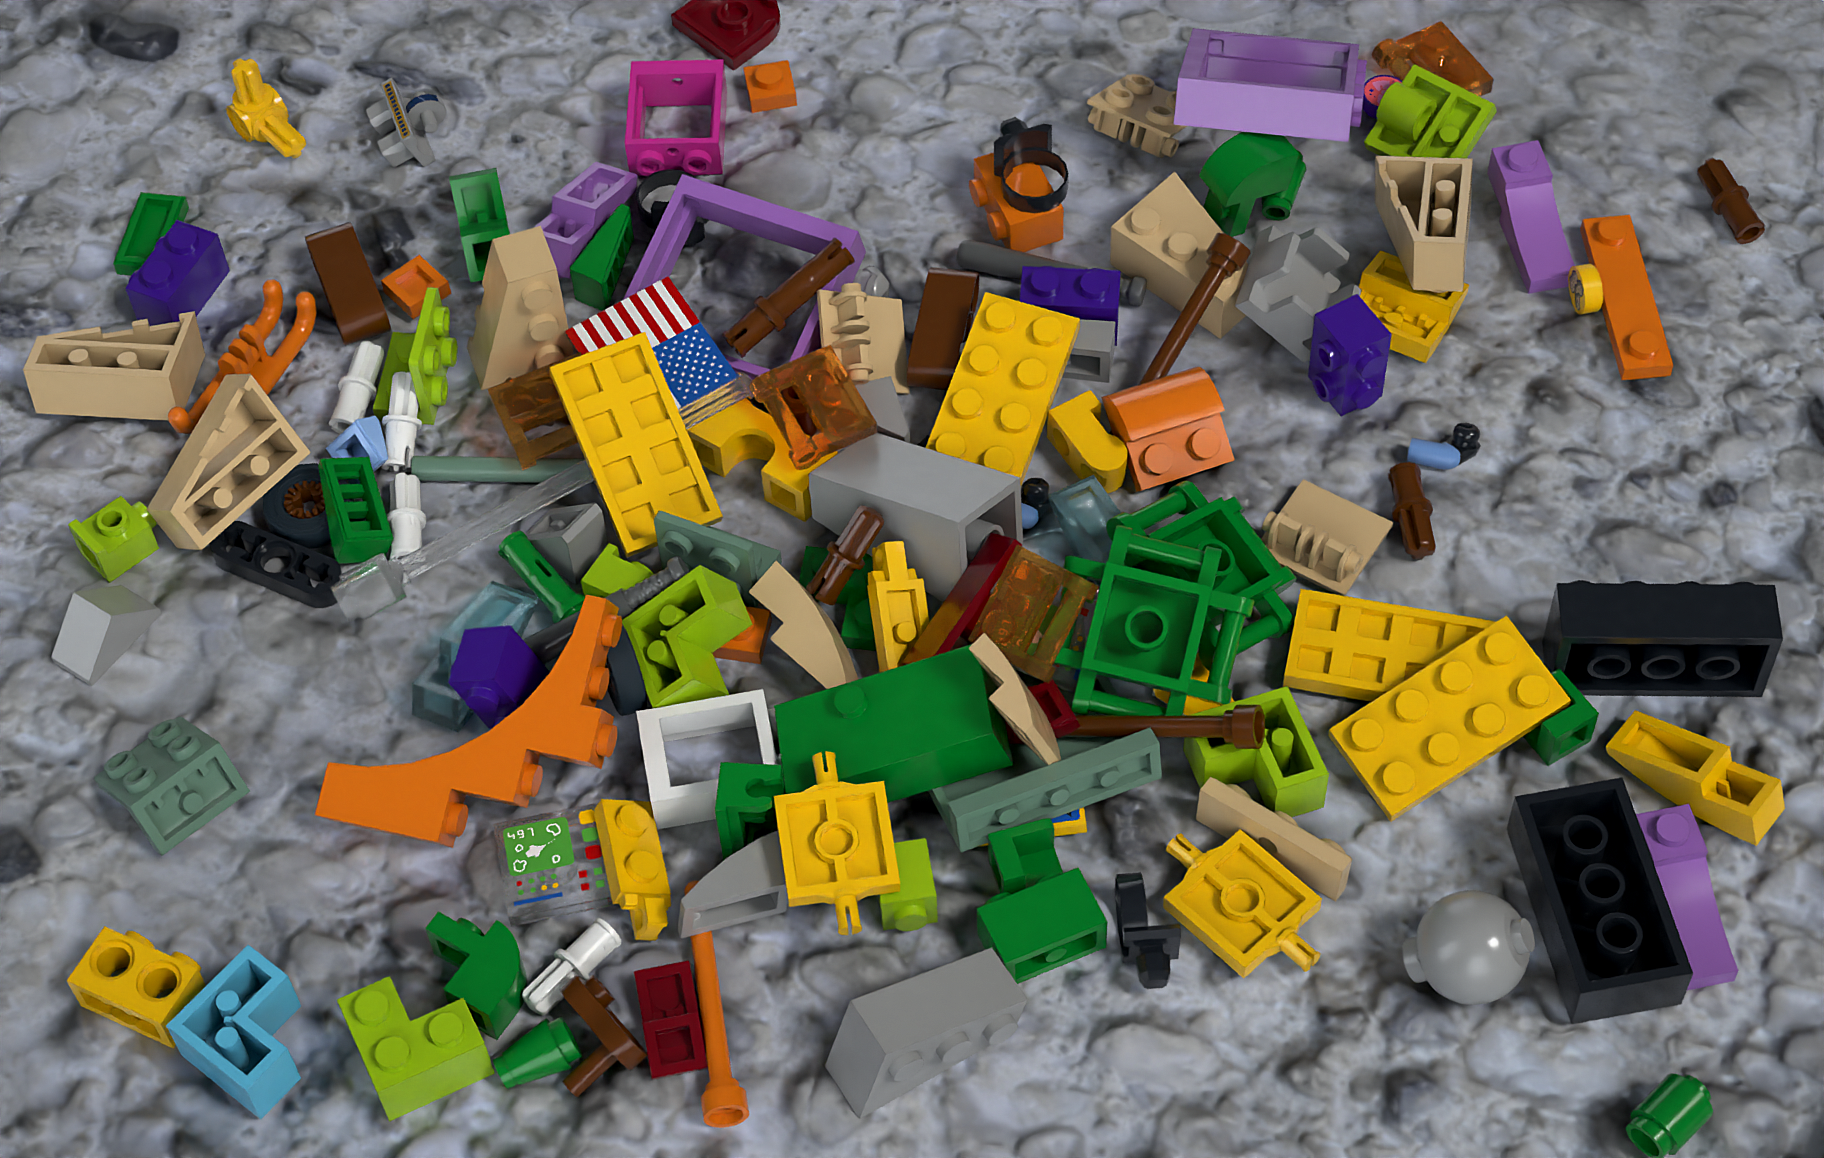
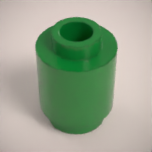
(1670, 1115)

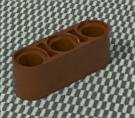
(348, 283)
(942, 326)

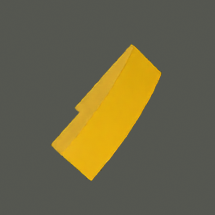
(1700, 774)

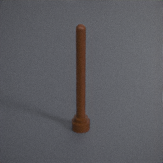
(1224, 258)
(1239, 726)

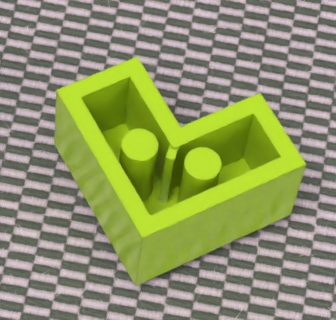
(681, 631)
(1285, 767)
(416, 1058)

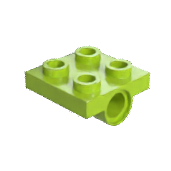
(1428, 118)

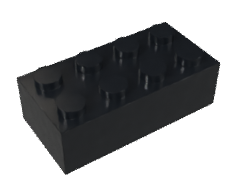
(1664, 638)
(1598, 901)

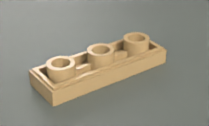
(1312, 860)

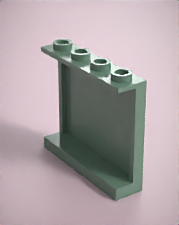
(1033, 791)

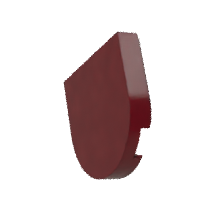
(729, 27)

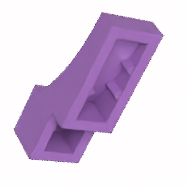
(582, 210)
(1530, 215)
(1685, 879)

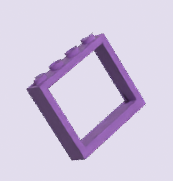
(1270, 85)
(752, 215)

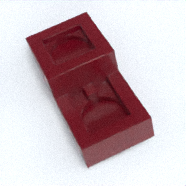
(671, 1020)

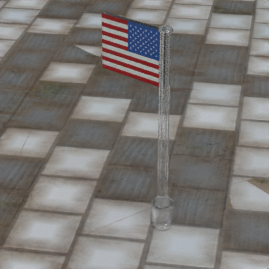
(699, 384)

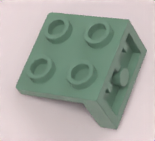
(715, 549)
(173, 782)

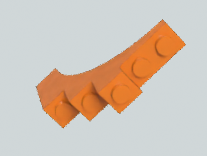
(555, 722)

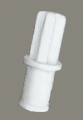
(357, 387)
(401, 424)
(405, 515)
(577, 959)

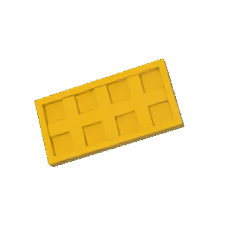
(1004, 384)
(634, 440)
(1367, 645)
(1448, 718)

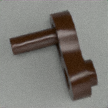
(592, 1003)

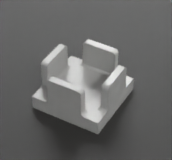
(1292, 283)

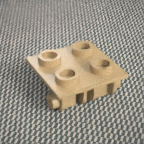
(1139, 110)
(865, 334)
(1324, 537)

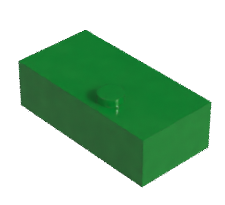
(900, 727)

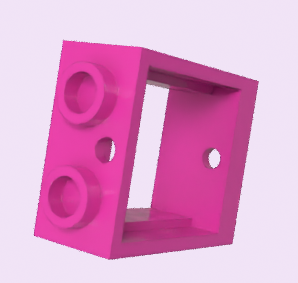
(654, 85)

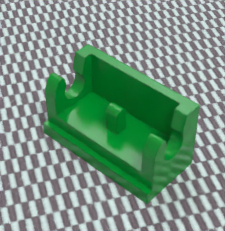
(746, 803)

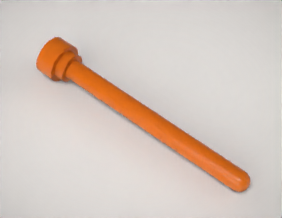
(724, 1100)

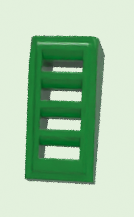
(602, 261)
(359, 539)

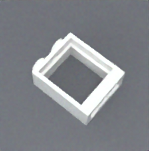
(658, 725)

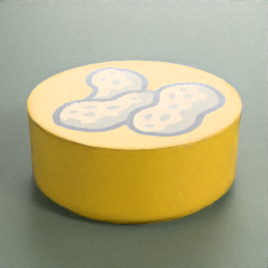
(1585, 288)

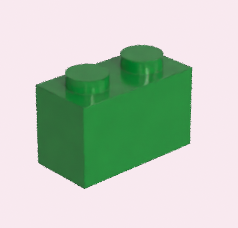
(1043, 925)

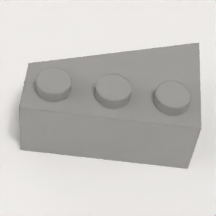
(922, 1028)

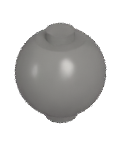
(1470, 947)

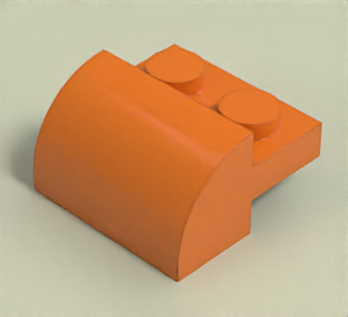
(1170, 427)

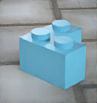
(231, 1029)

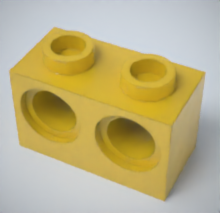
(132, 995)

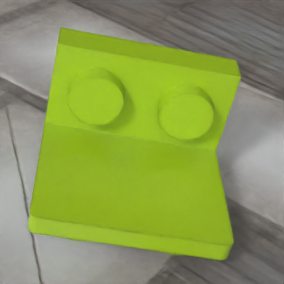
(425, 356)

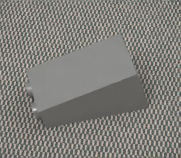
(927, 500)

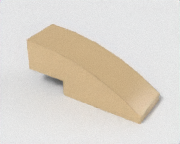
(806, 628)

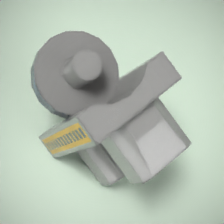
(410, 120)

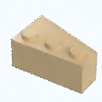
(1427, 216)
(1167, 245)
(520, 312)
(118, 372)
(225, 464)

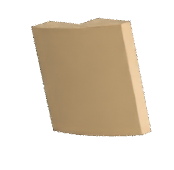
(1016, 702)

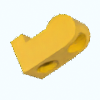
(1085, 444)

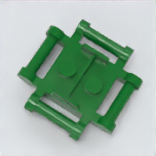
(1244, 566)
(1151, 628)

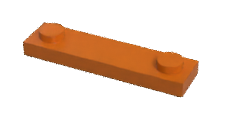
(1627, 298)

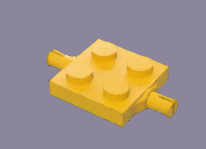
(836, 843)
(1242, 903)

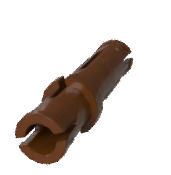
(787, 298)

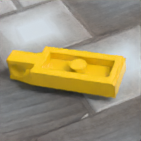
(896, 604)
(634, 863)

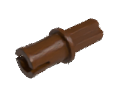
(1730, 201)
(1412, 510)
(846, 555)

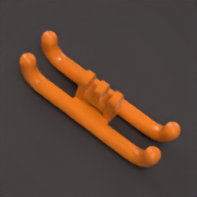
(249, 353)

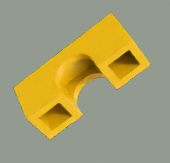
(750, 433)

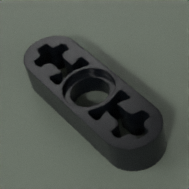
(265, 546)

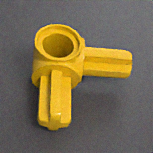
(260, 111)

